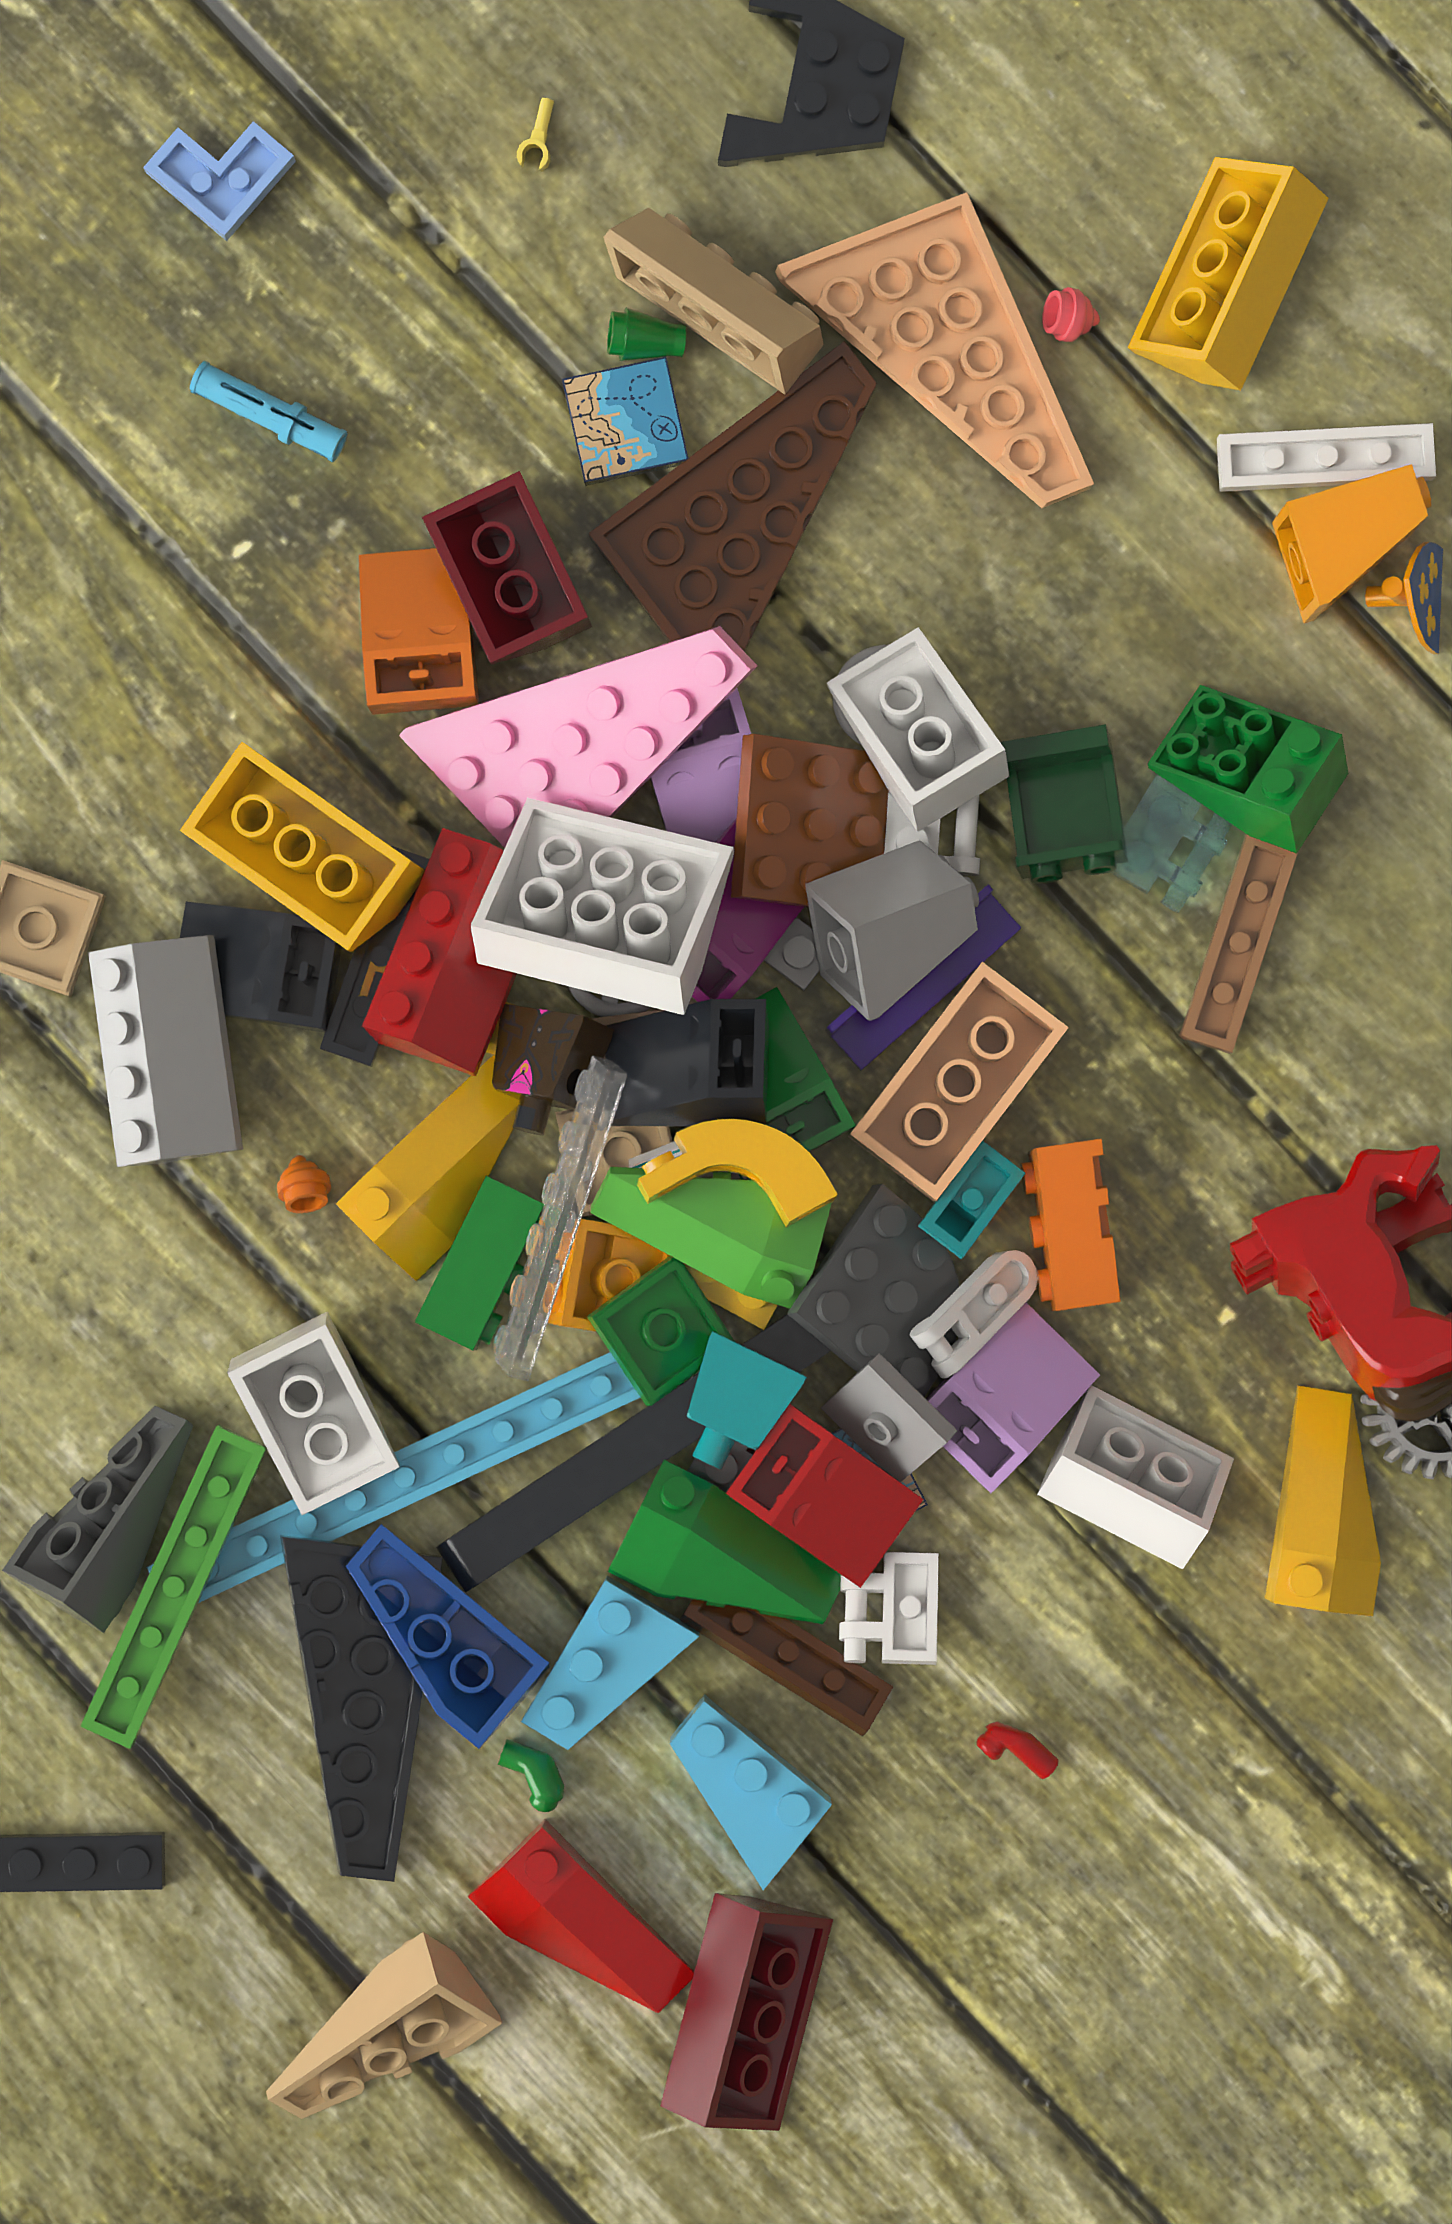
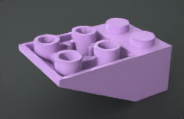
(701, 779)
(1010, 1396)

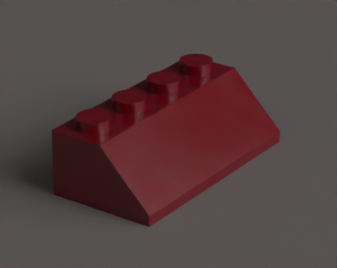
(746, 2013)

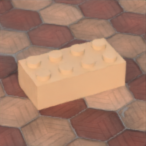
(958, 1082)

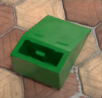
(1253, 766)
(799, 1088)

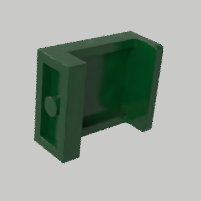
(1065, 804)

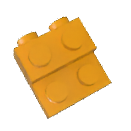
(597, 1269)

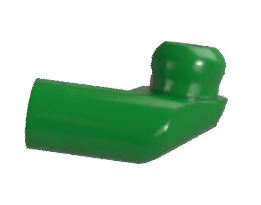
(540, 1773)

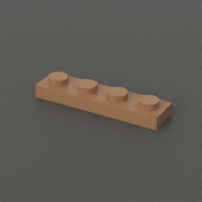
(1238, 945)

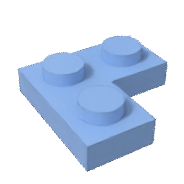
(225, 189)

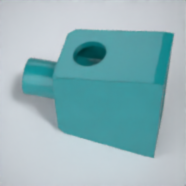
(738, 1398)

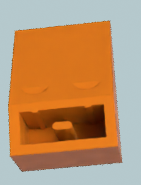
(414, 634)

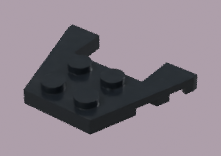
(836, 90)

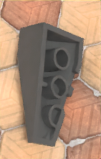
(99, 1540)

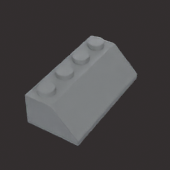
(165, 1051)

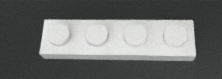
(1322, 456)

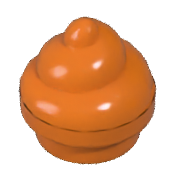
(303, 1186)

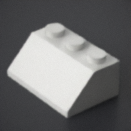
(1136, 1477)

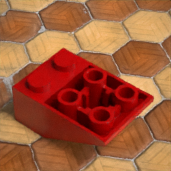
(824, 1495)

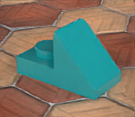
(971, 1199)

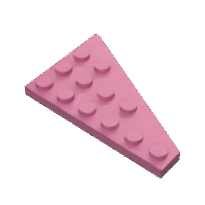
(583, 735)

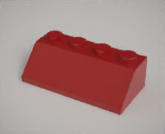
(433, 990)

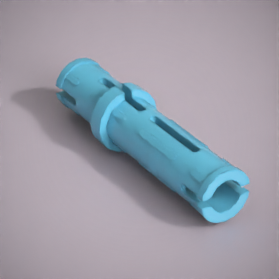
(288, 421)

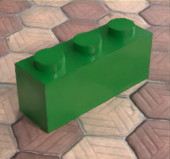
(481, 1266)

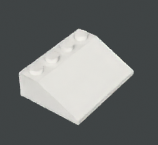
(602, 905)

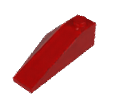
(571, 1914)

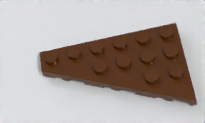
(727, 520)

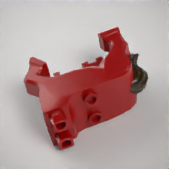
(1347, 1269)

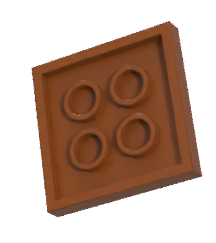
(803, 816)

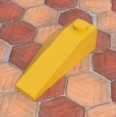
(430, 1179)
(1325, 1525)

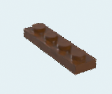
(794, 1661)

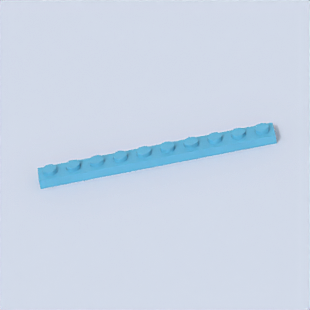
(430, 1467)

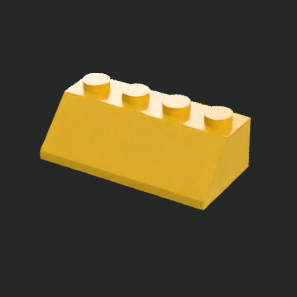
(1229, 271)
(302, 849)

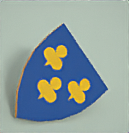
(1419, 592)

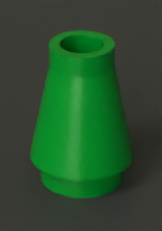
(643, 336)

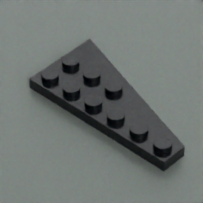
(359, 1705)

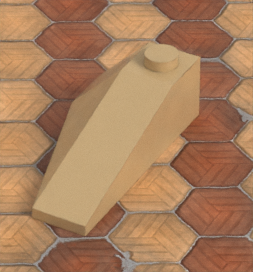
(401, 2012)

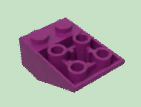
(740, 938)

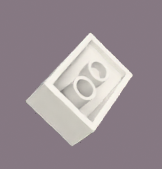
(919, 729)
(313, 1413)

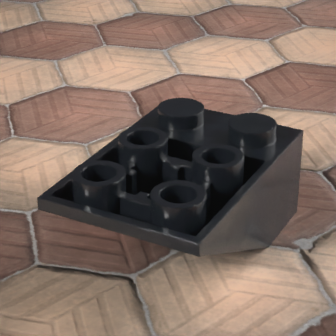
(269, 964)
(693, 1064)

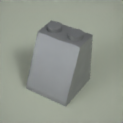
(889, 923)

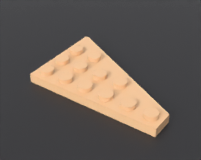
(945, 327)

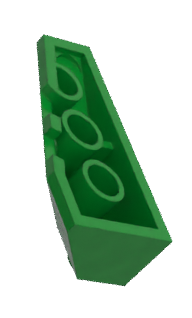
(712, 1549)

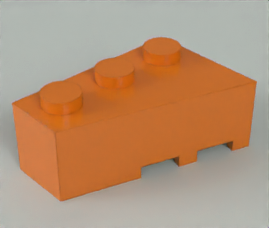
(1071, 1225)

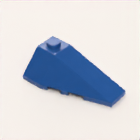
(454, 1648)

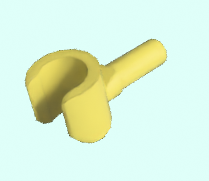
(538, 135)

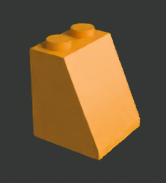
(1345, 532)

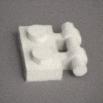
(908, 1611)

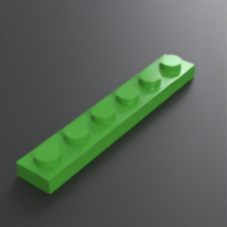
(174, 1587)

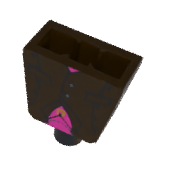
(542, 1058)

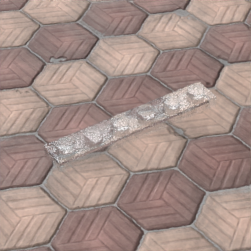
(564, 1202)

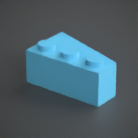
(605, 1662)
(749, 1787)

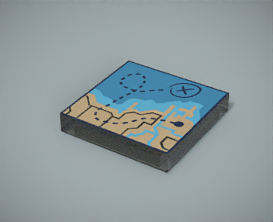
(625, 421)

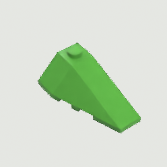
(719, 1229)

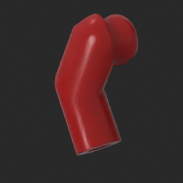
(1022, 1744)

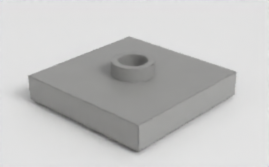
(889, 1418)

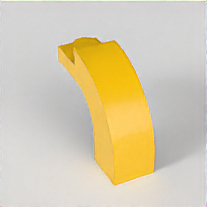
(750, 1149)

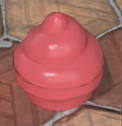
(1068, 314)

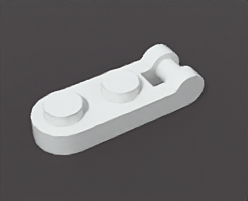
(977, 1310)

